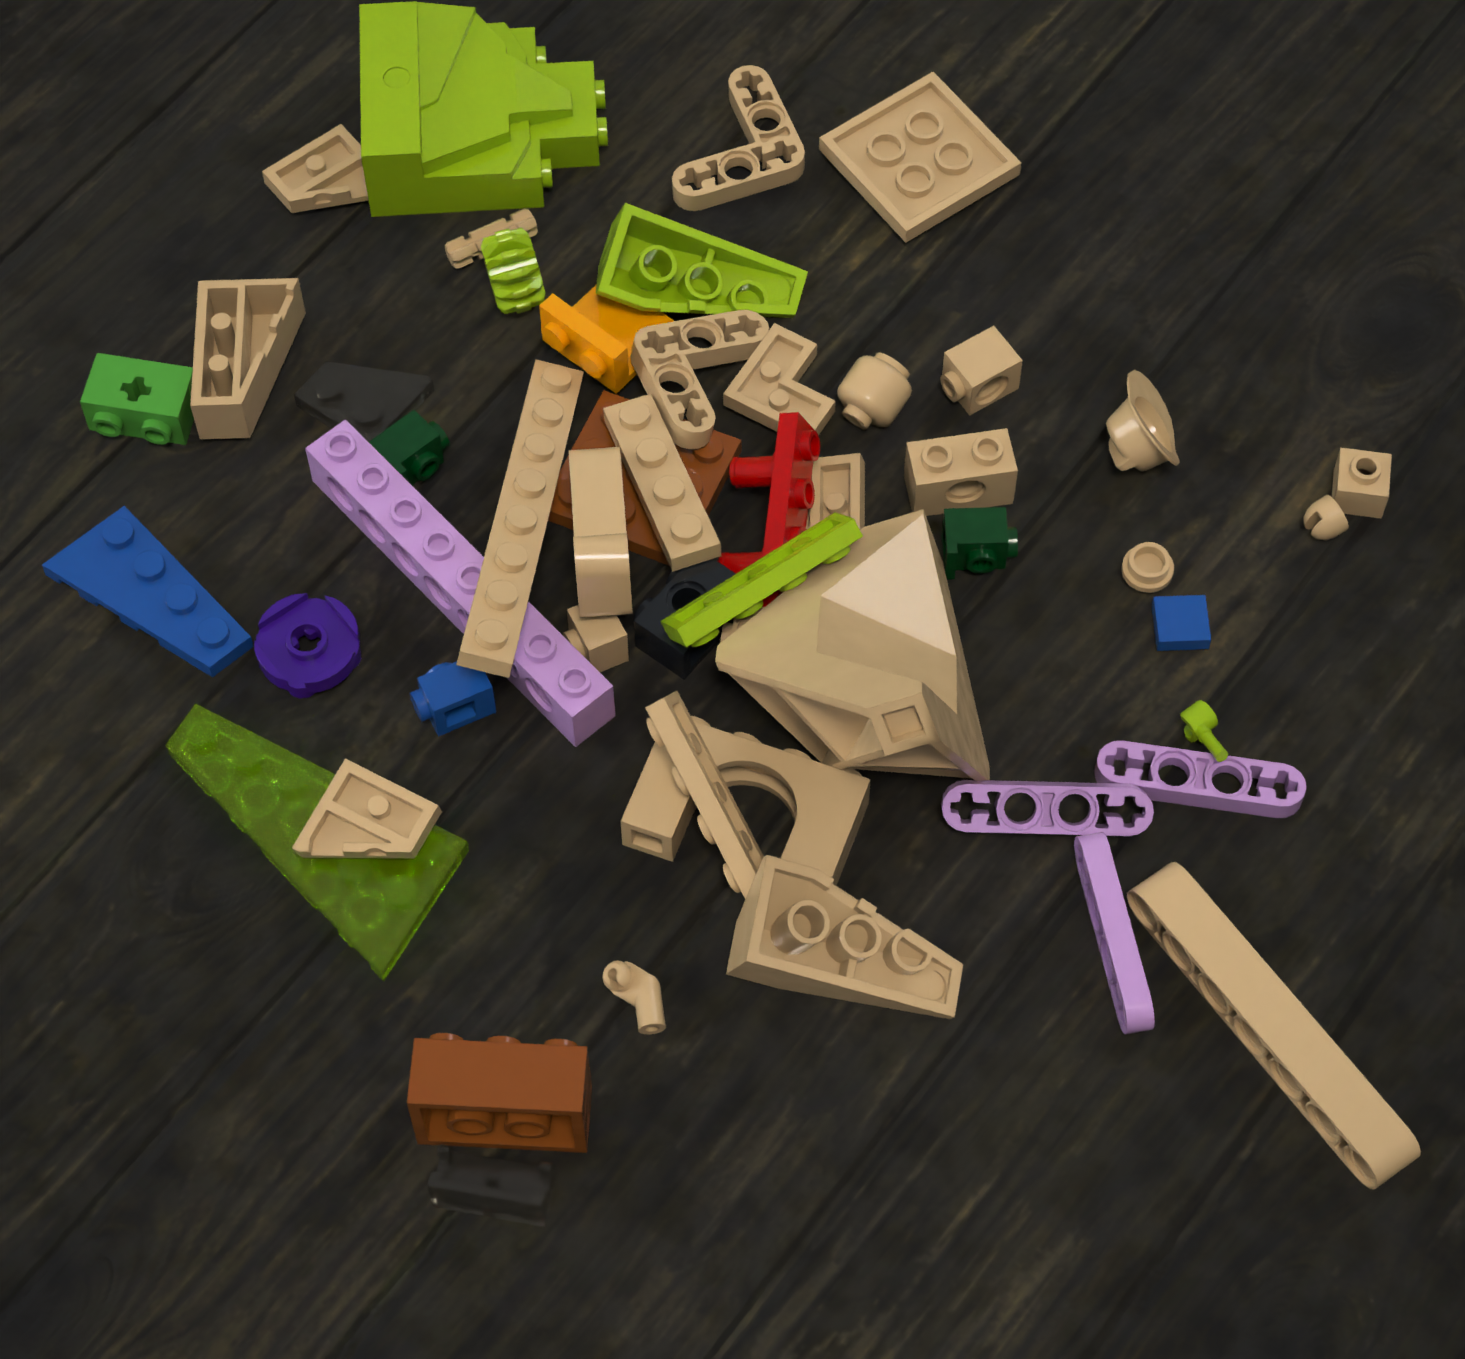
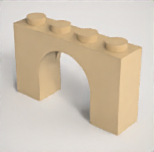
(821, 798)

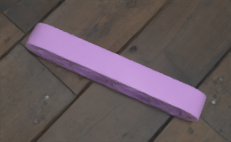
(1200, 770)
(1046, 813)
(1114, 933)

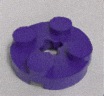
(314, 670)

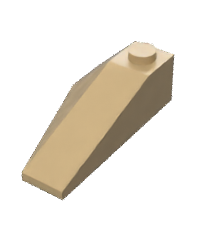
(823, 942)

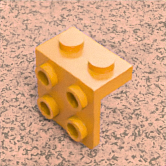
(596, 334)

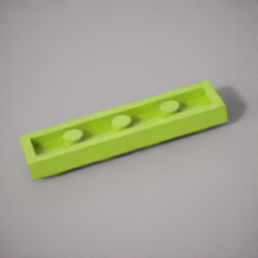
(776, 571)

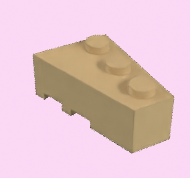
(239, 350)

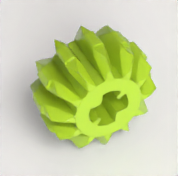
(513, 270)

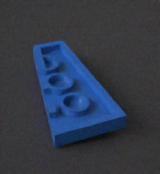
(150, 591)

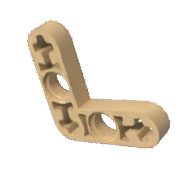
(762, 147)
(665, 354)

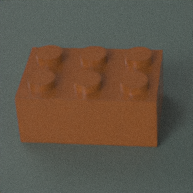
(500, 1093)

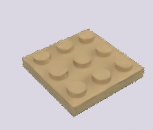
(919, 156)

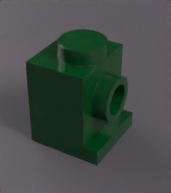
(413, 446)
(977, 540)

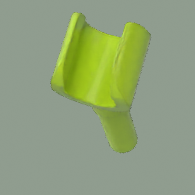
(1200, 721)

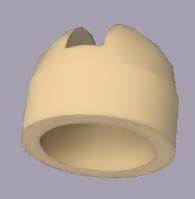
(1325, 519)

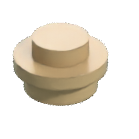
(1148, 567)

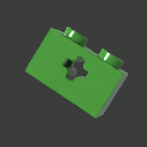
(138, 399)

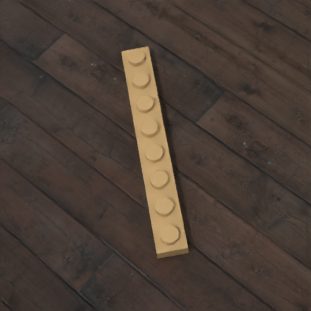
(520, 520)

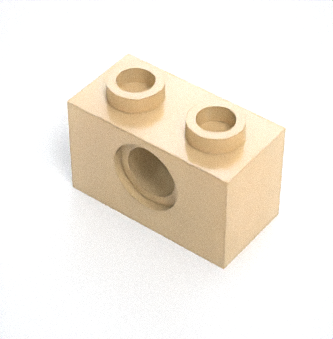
(960, 472)

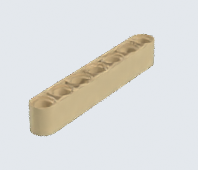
(1274, 1026)

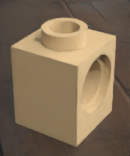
(981, 370)

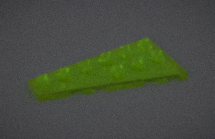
(271, 798)

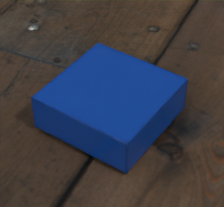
(1181, 622)

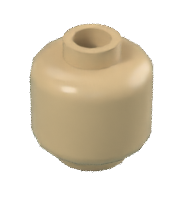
(874, 391)

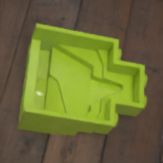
(467, 111)

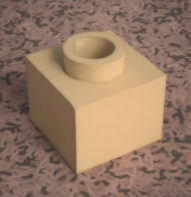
(1362, 482)
(598, 639)

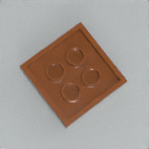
(706, 467)

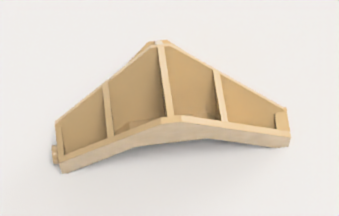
(868, 659)

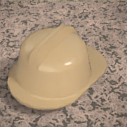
(1141, 428)

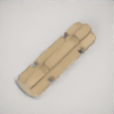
(461, 250)

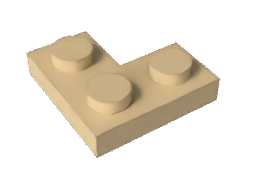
(771, 385)

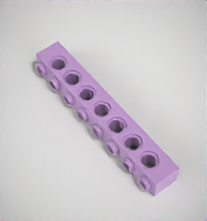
(447, 572)

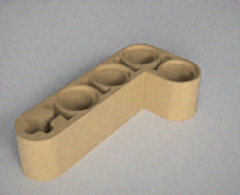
(600, 532)

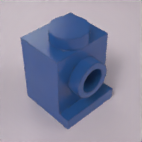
(453, 697)

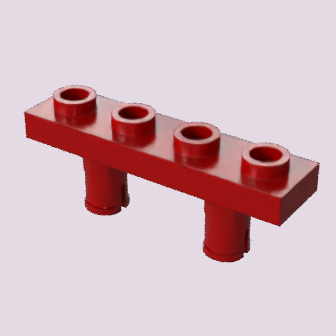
(790, 492)

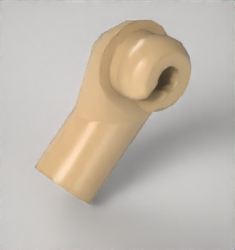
(639, 990)

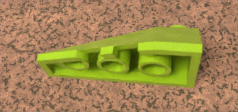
(682, 270)

